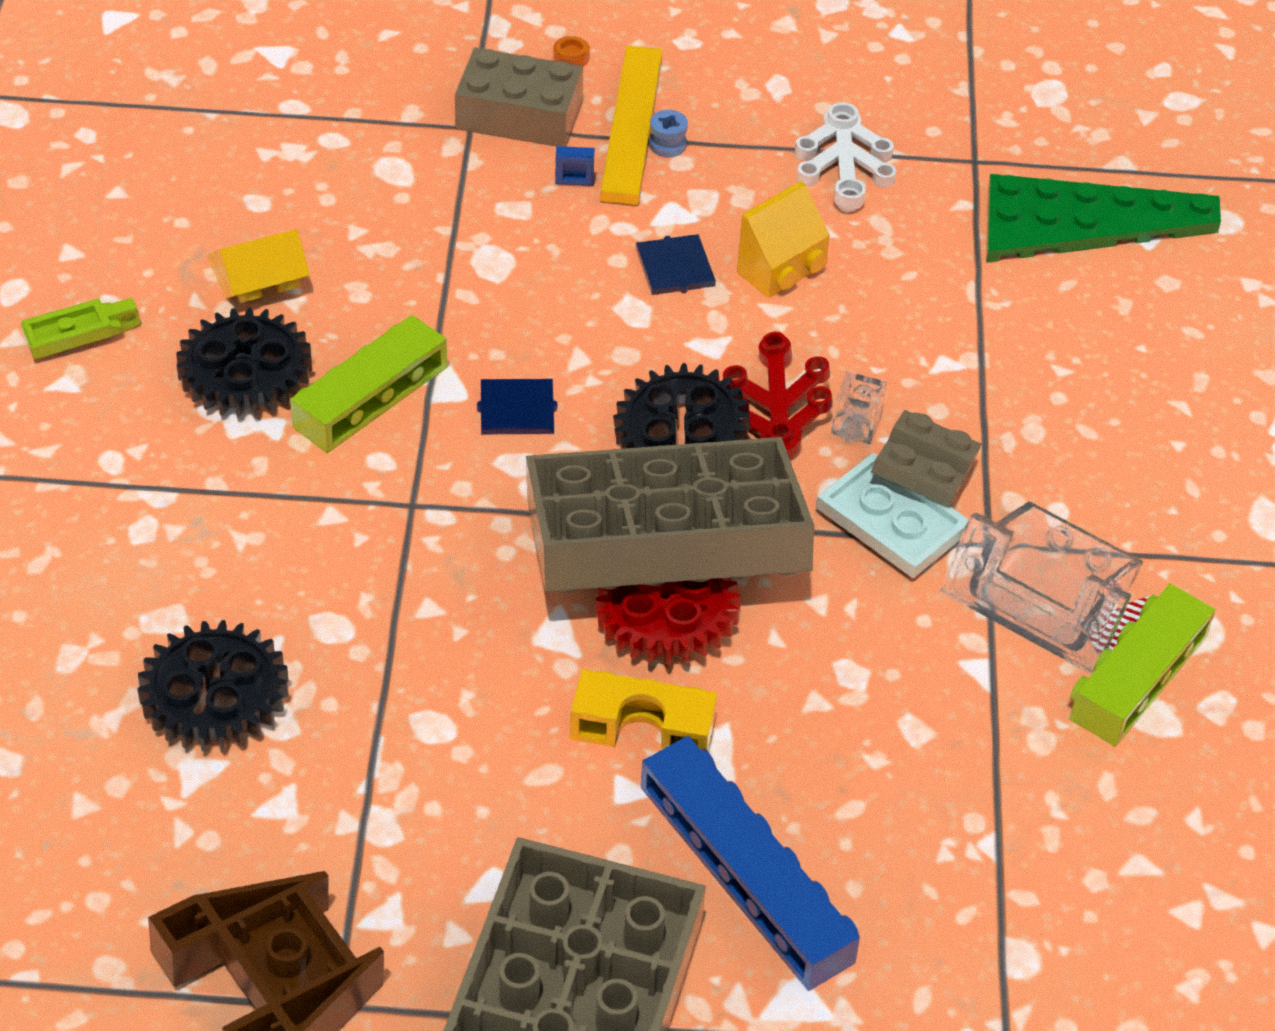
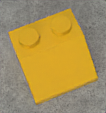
(782, 241)
(260, 264)

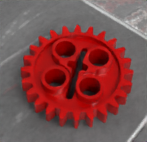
(669, 617)

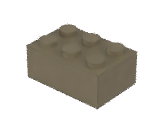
(519, 97)

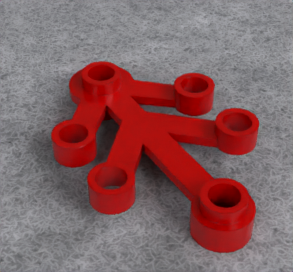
(775, 354)

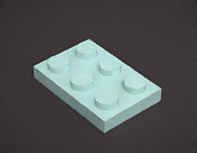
(891, 518)

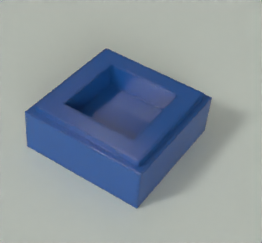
(574, 165)

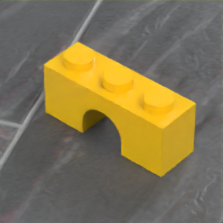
(612, 701)

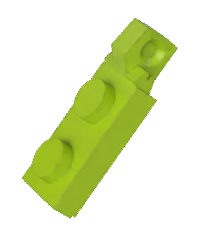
(78, 325)

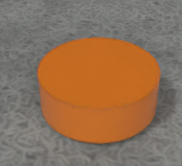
(572, 50)

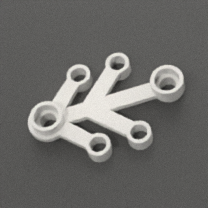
(845, 122)

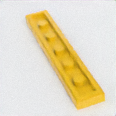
(631, 125)

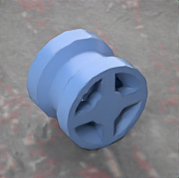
(668, 133)

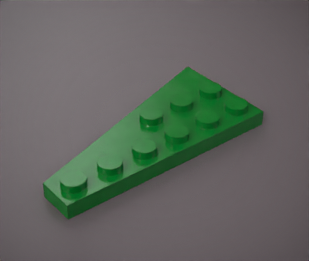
(1081, 216)

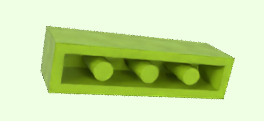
(368, 383)
(1140, 664)

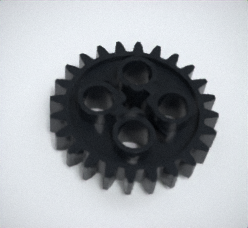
(244, 362)
(652, 412)
(188, 679)

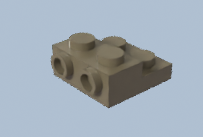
(926, 457)

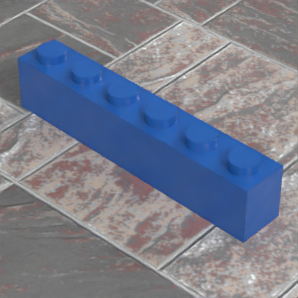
(750, 863)

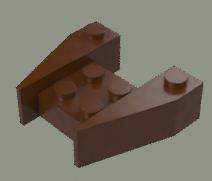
(275, 948)

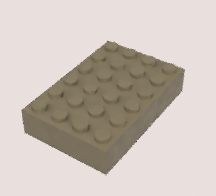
(667, 514)
(579, 946)

